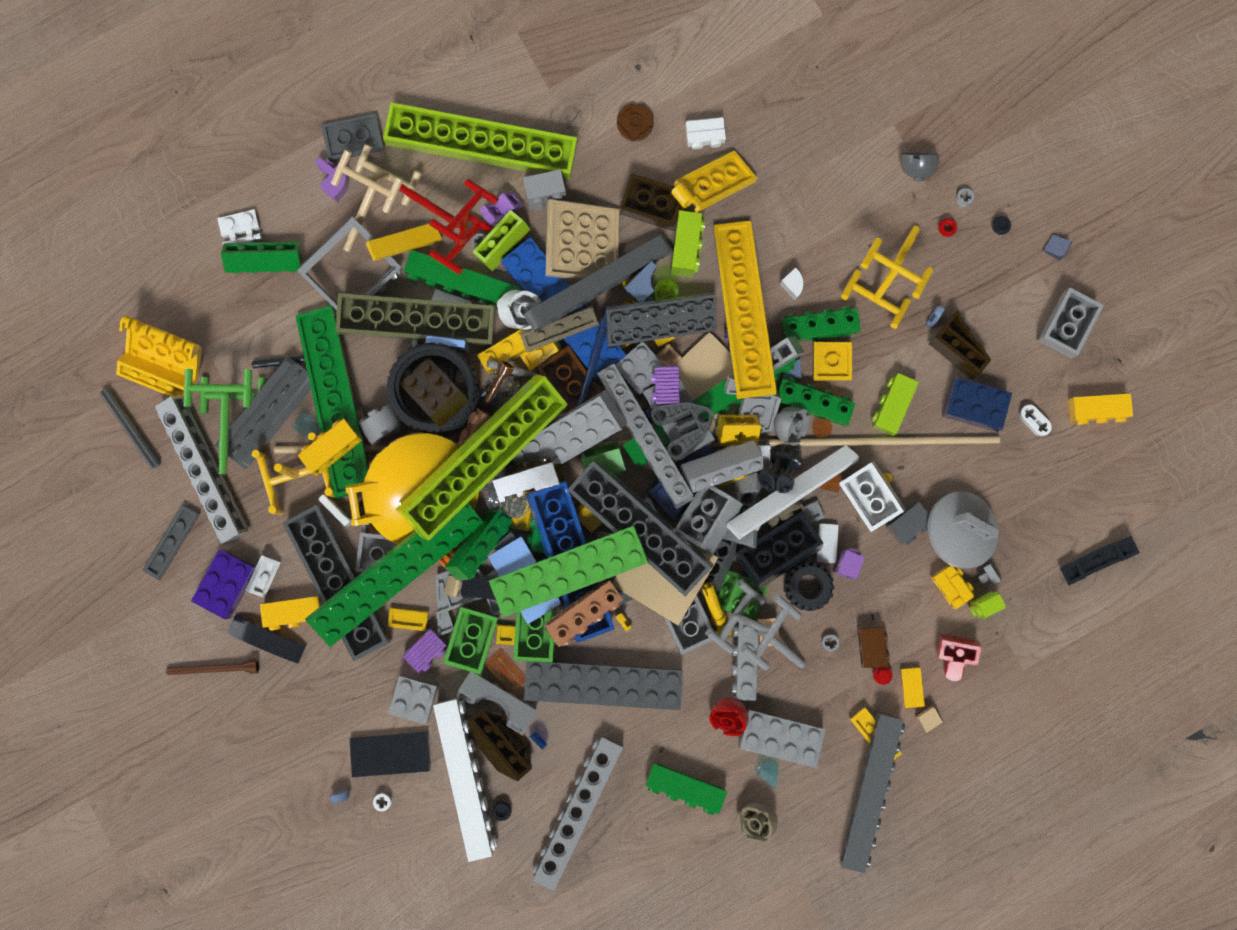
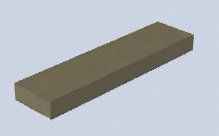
(560, 329)

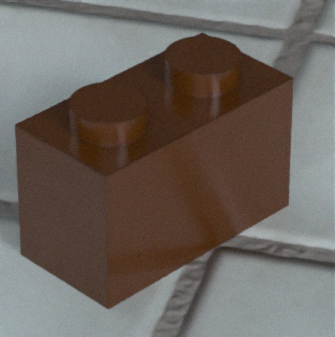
(872, 647)

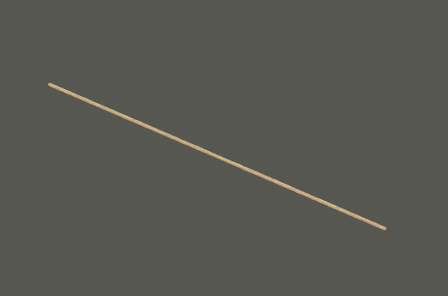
(777, 442)

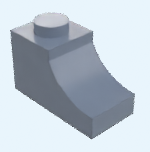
(640, 287)

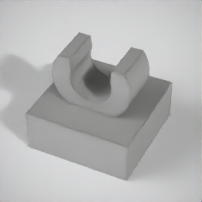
(991, 573)

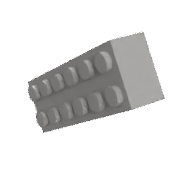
(575, 430)

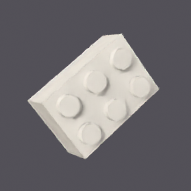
(872, 496)

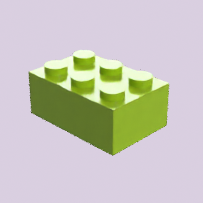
(687, 244)

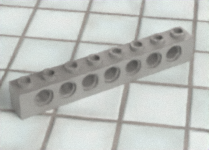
(646, 437)
(201, 469)
(550, 878)

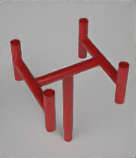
(459, 221)

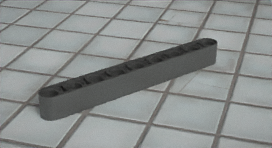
(597, 283)

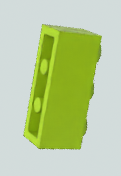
(501, 240)
(894, 404)

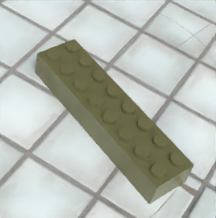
(413, 319)

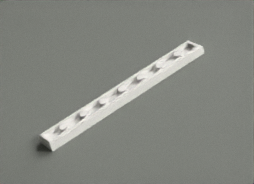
(803, 486)

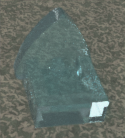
(306, 425)
(769, 773)

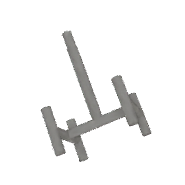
(764, 631)

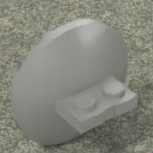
(963, 530)

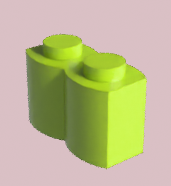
(987, 605)

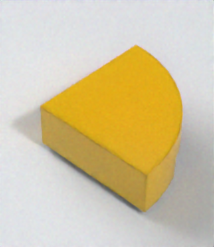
(623, 621)

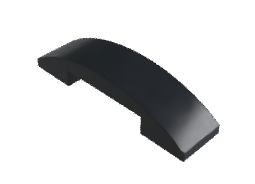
(1099, 559)
(266, 640)

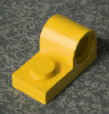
(539, 356)

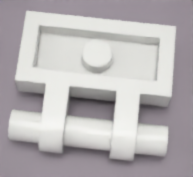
(240, 223)

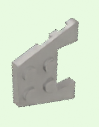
(763, 406)
(744, 485)
(446, 603)

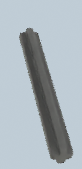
(129, 428)

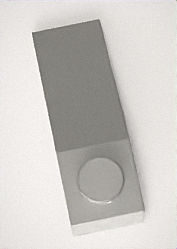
(785, 352)

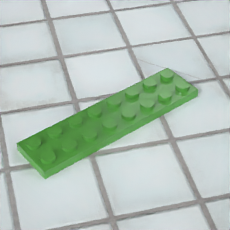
(569, 571)

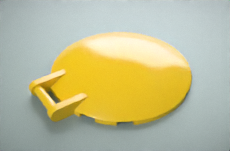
(394, 477)

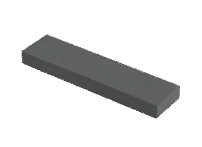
(171, 542)

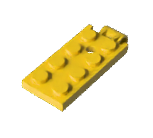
(718, 178)

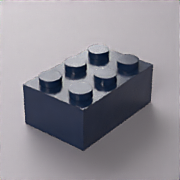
(977, 404)

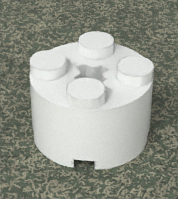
(514, 306)

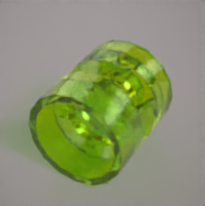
(666, 289)

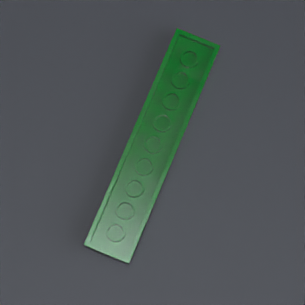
(332, 391)
(389, 577)

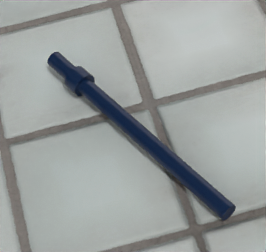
(594, 359)

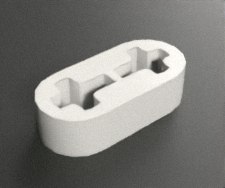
(1038, 416)

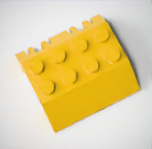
(157, 357)

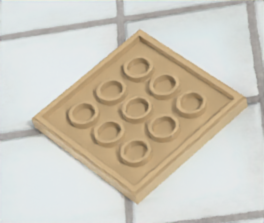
(580, 238)
(705, 368)
(656, 592)

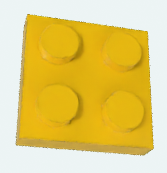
(832, 361)

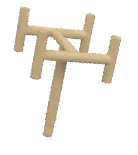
(373, 186)

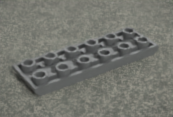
(661, 319)
(268, 411)

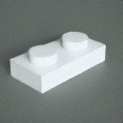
(262, 576)

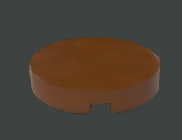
(635, 122)

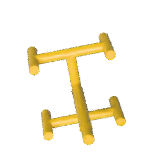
(895, 268)
(287, 474)

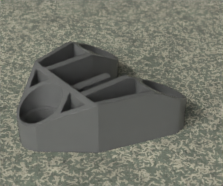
(678, 412)

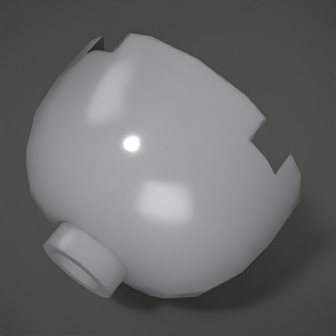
(791, 424)

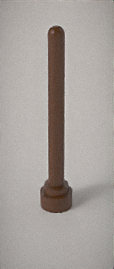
(504, 369)
(250, 666)

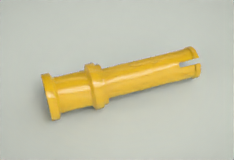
(718, 618)

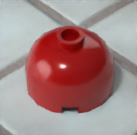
(729, 716)

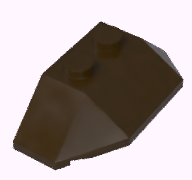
(500, 744)

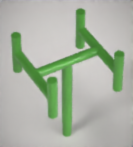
(225, 393)

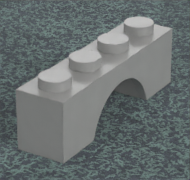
(477, 689)

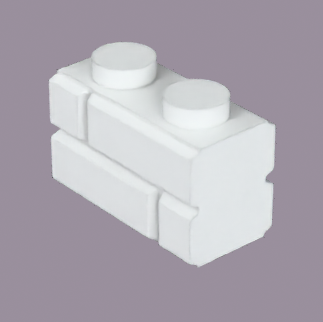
(705, 132)

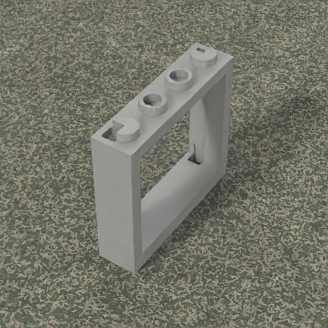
(378, 287)

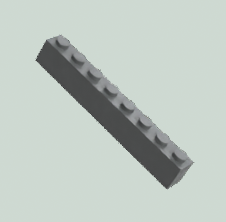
(871, 792)

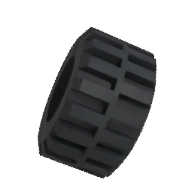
(825, 590)

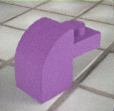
(332, 191)
(506, 202)

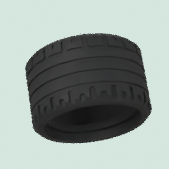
(407, 363)

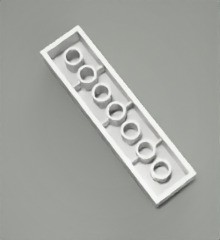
(464, 779)

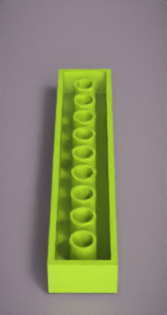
(479, 140)
(481, 457)

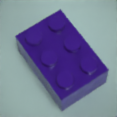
(224, 584)

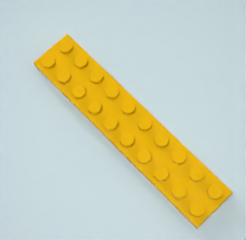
(744, 310)

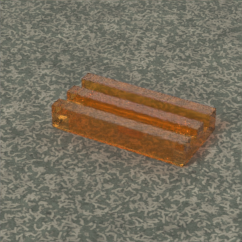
(512, 669)

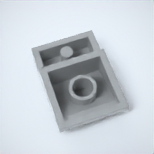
(371, 549)

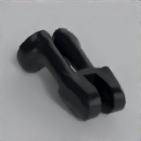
(780, 460)

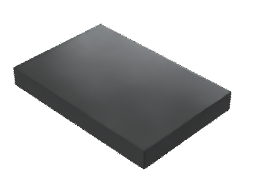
(352, 135)

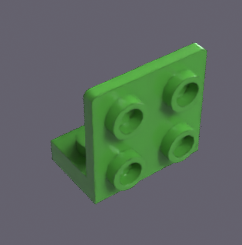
(731, 595)

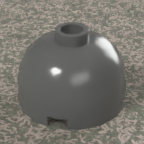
(919, 165)

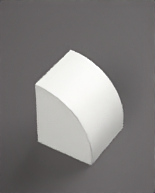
(793, 283)

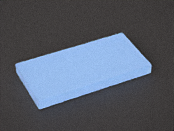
(516, 556)

